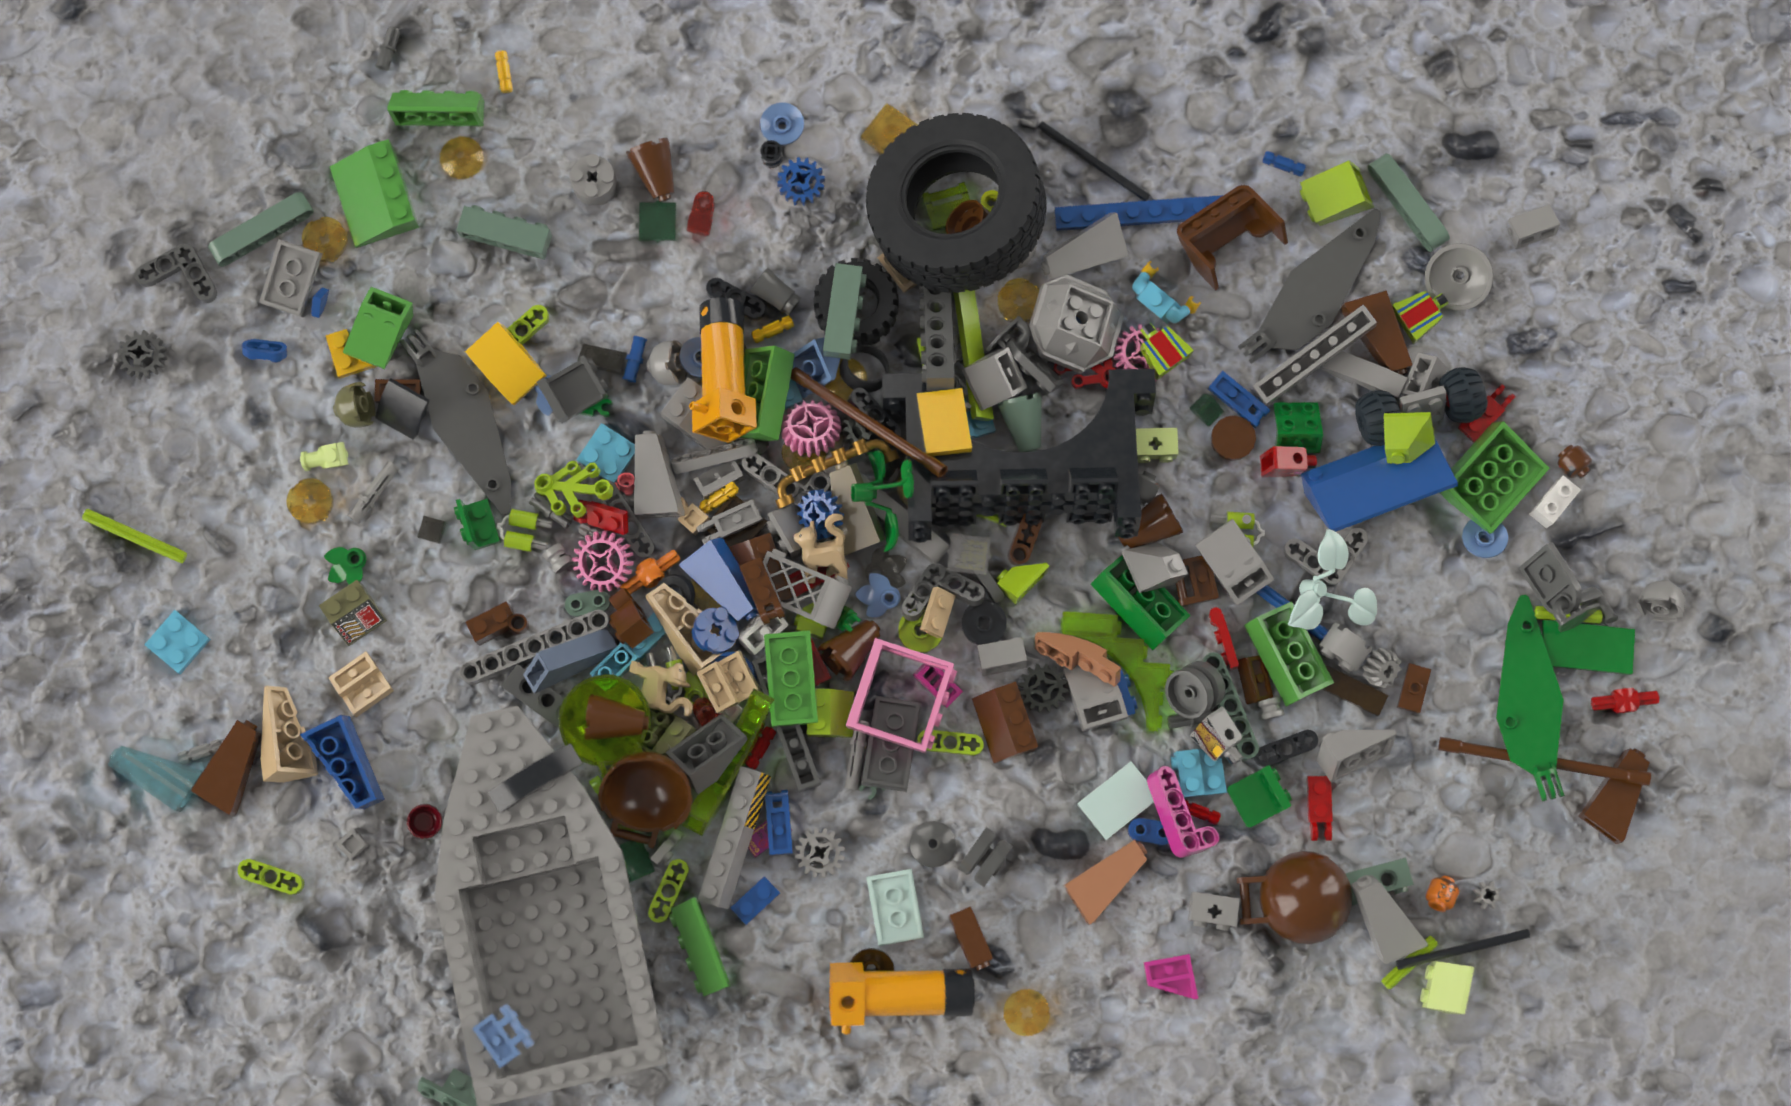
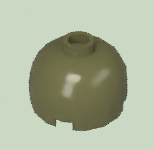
(354, 405)

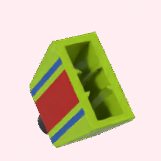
(1419, 314)
(1163, 349)

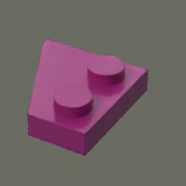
(1172, 975)

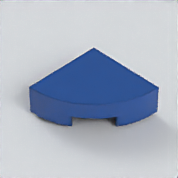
(319, 302)

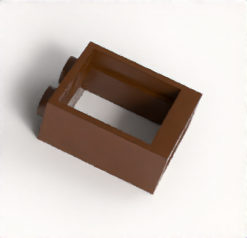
(971, 938)

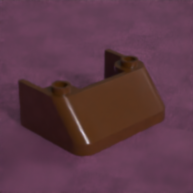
(1222, 222)

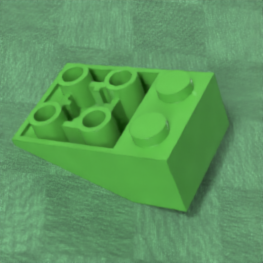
(378, 327)

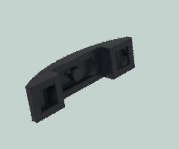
(534, 777)

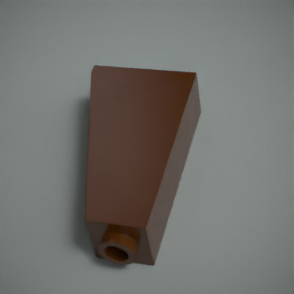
(1385, 340)
(229, 768)
(1615, 800)

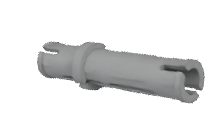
(367, 500)
(855, 763)

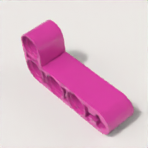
(1177, 810)

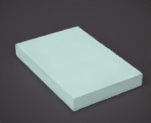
(1117, 800)
(895, 907)

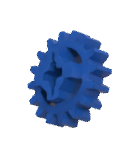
(795, 186)
(817, 508)

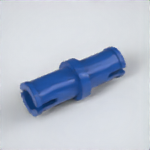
(634, 359)

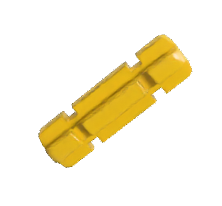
(503, 71)
(772, 329)
(718, 497)

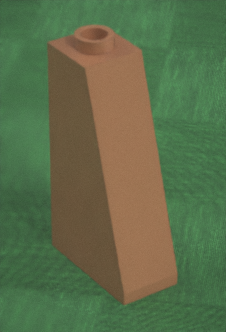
(1102, 882)

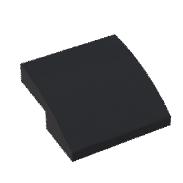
(402, 408)

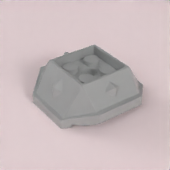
(1062, 337)

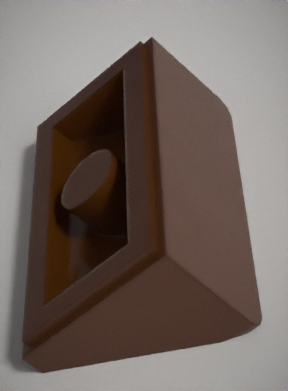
(1254, 679)

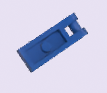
(1238, 398)
(778, 823)

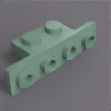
(456, 1091)

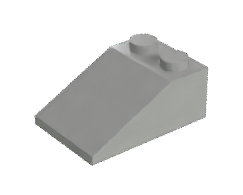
(680, 416)
(1353, 749)

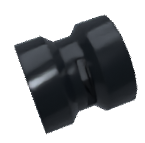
(773, 158)

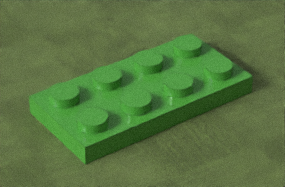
(791, 678)

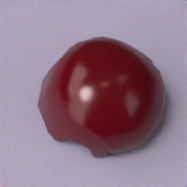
(424, 821)

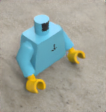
(1158, 300)

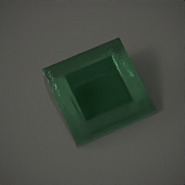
(1206, 409)

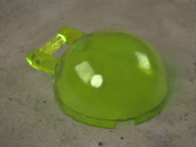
(573, 720)

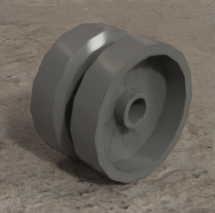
(1195, 689)
(985, 857)

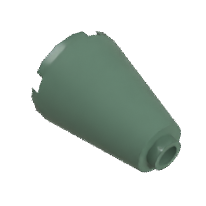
(1024, 420)

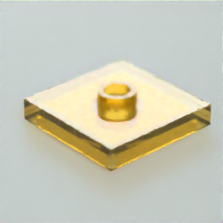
(886, 128)

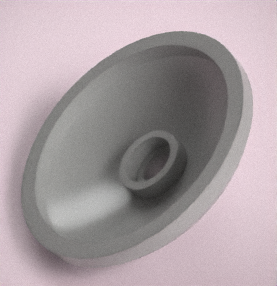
(1460, 292)

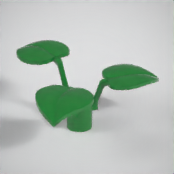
(868, 491)

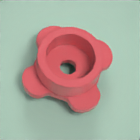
(625, 478)

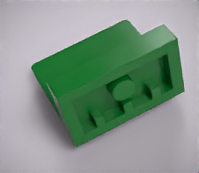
(1298, 425)
(478, 523)

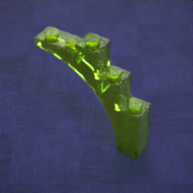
(1127, 652)
(712, 798)

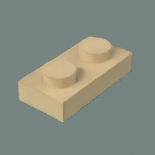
(937, 612)

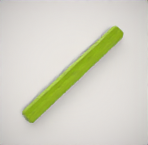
(134, 536)

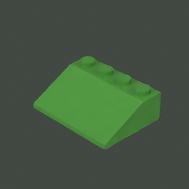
(374, 194)
(1494, 476)

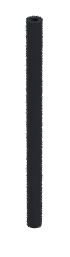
(1089, 158)
(1462, 949)

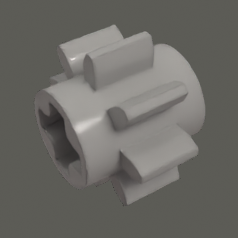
(1482, 891)

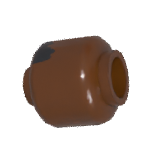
(1574, 461)

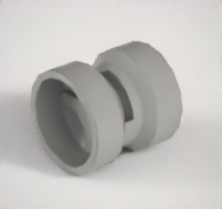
(558, 558)

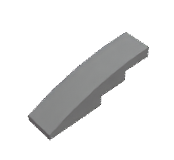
(1365, 373)

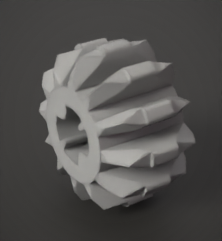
(1381, 667)

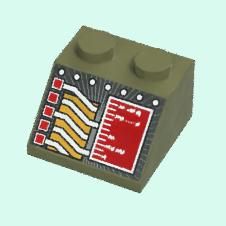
(352, 612)

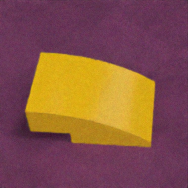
(505, 363)

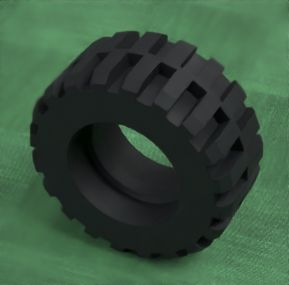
(880, 284)

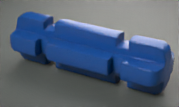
(1283, 163)

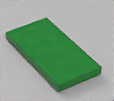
(1590, 647)

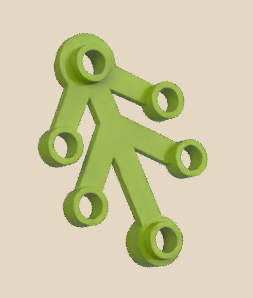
(547, 484)

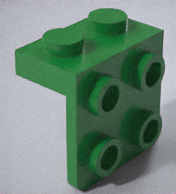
(1259, 796)

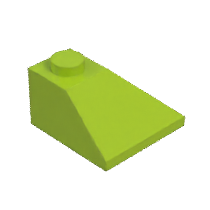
(1407, 436)
(1021, 580)

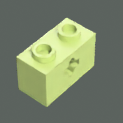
(1164, 438)

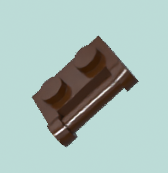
(1202, 582)

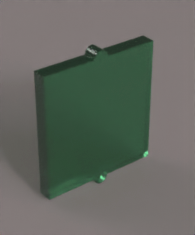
(657, 221)
(636, 860)

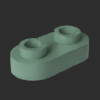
(587, 602)

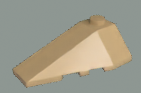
(678, 620)
(283, 750)

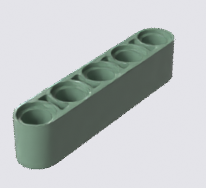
(1408, 202)
(260, 229)
(1239, 714)

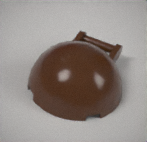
(645, 795)
(1300, 897)

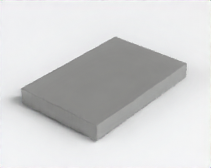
(290, 278)

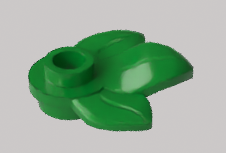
(343, 567)

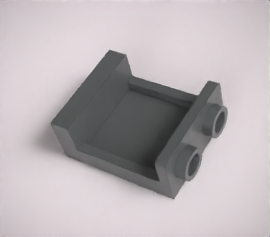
(574, 389)

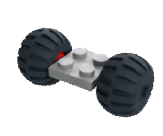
(1458, 394)

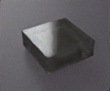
(431, 529)

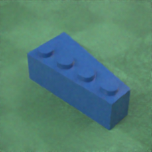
(345, 759)

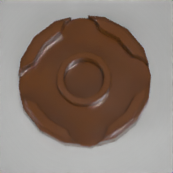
(1233, 438)

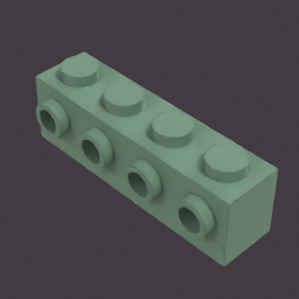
(504, 231)
(842, 312)

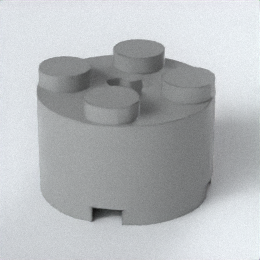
(589, 191)
(1345, 648)

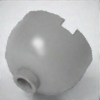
(665, 363)
(1662, 600)

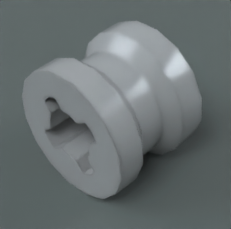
(1271, 708)

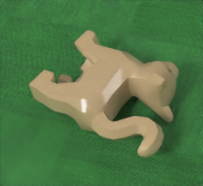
(824, 553)
(656, 683)

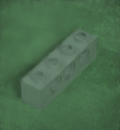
(1396, 869)

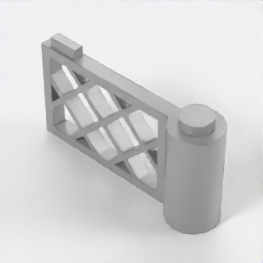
(831, 596)

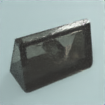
(604, 358)
(893, 469)

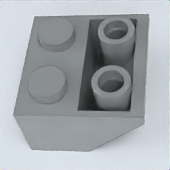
(994, 378)
(785, 524)

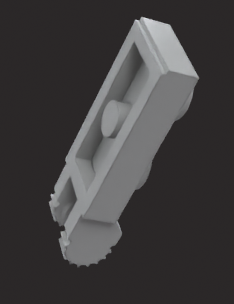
(732, 521)

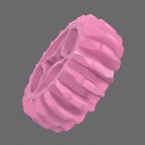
(1127, 362)
(821, 419)
(611, 567)

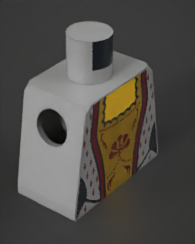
(1218, 736)

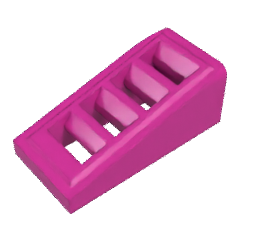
(918, 674)

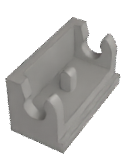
(1533, 226)
(718, 477)
(1002, 656)

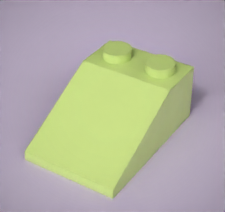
(1447, 987)

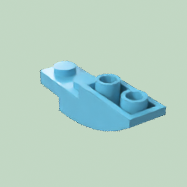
(620, 659)

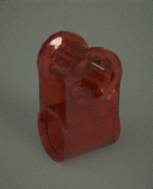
(701, 217)
(699, 706)

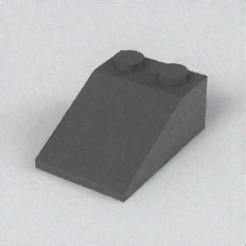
(708, 752)

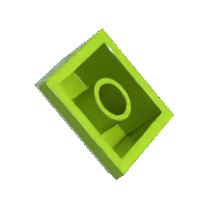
(832, 714)

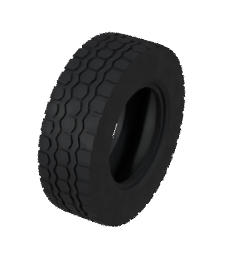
(944, 148)

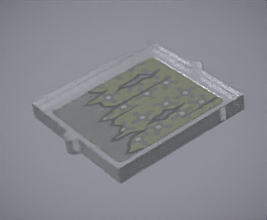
(969, 554)

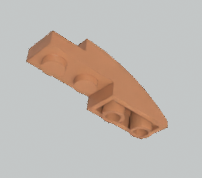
(1074, 651)

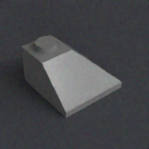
(1154, 566)

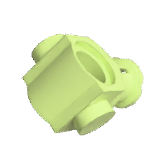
(327, 457)

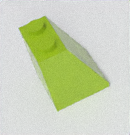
(1336, 194)

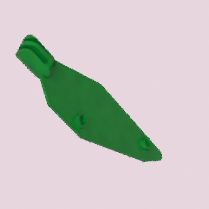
(1530, 701)

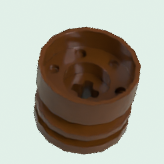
(965, 216)

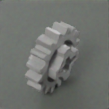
(811, 839)

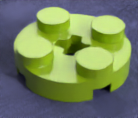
(910, 640)

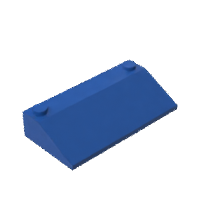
(1369, 486)

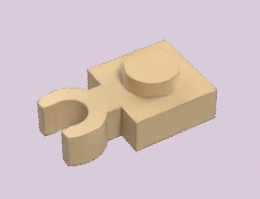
(693, 517)

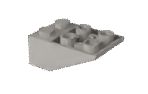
(1234, 562)
(1094, 700)

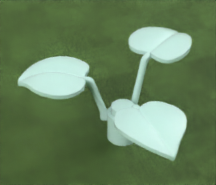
(1307, 610)

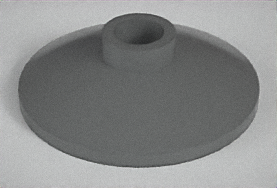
(932, 856)

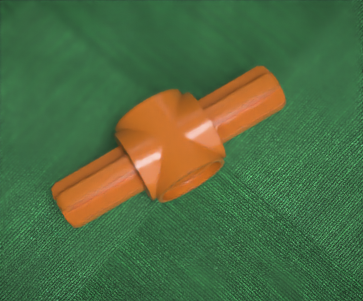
(651, 572)

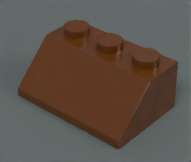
(758, 548)
(1005, 722)

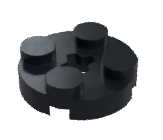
(986, 611)

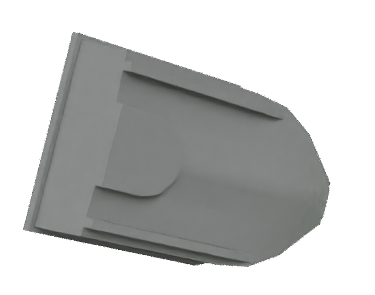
(540, 922)

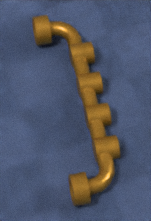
(820, 464)

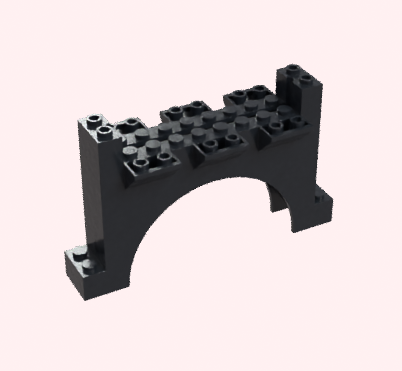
(1083, 477)

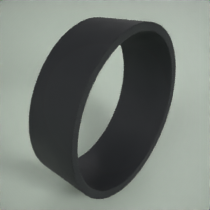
(853, 381)

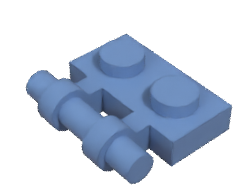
(496, 1039)

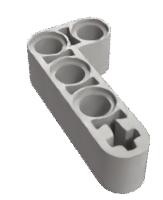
(800, 490)

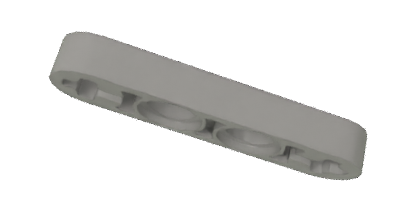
(714, 456)

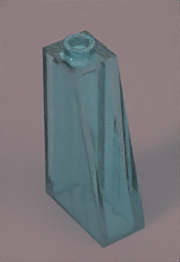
(158, 776)

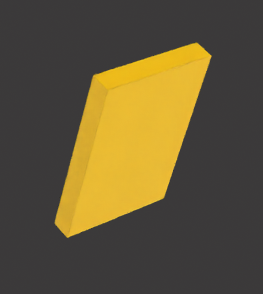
(944, 422)

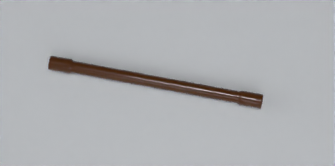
(928, 462)
(1629, 775)

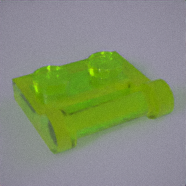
(939, 214)

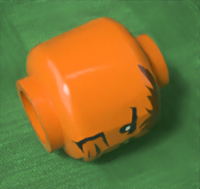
(1442, 893)

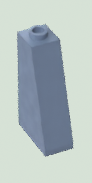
(568, 659)

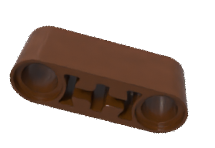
(1018, 536)

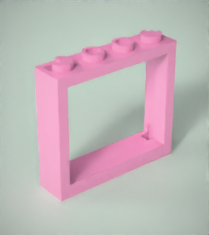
(866, 681)

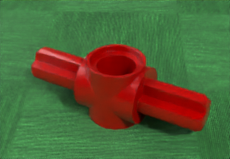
(1625, 700)

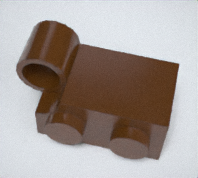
(629, 619)
(495, 623)

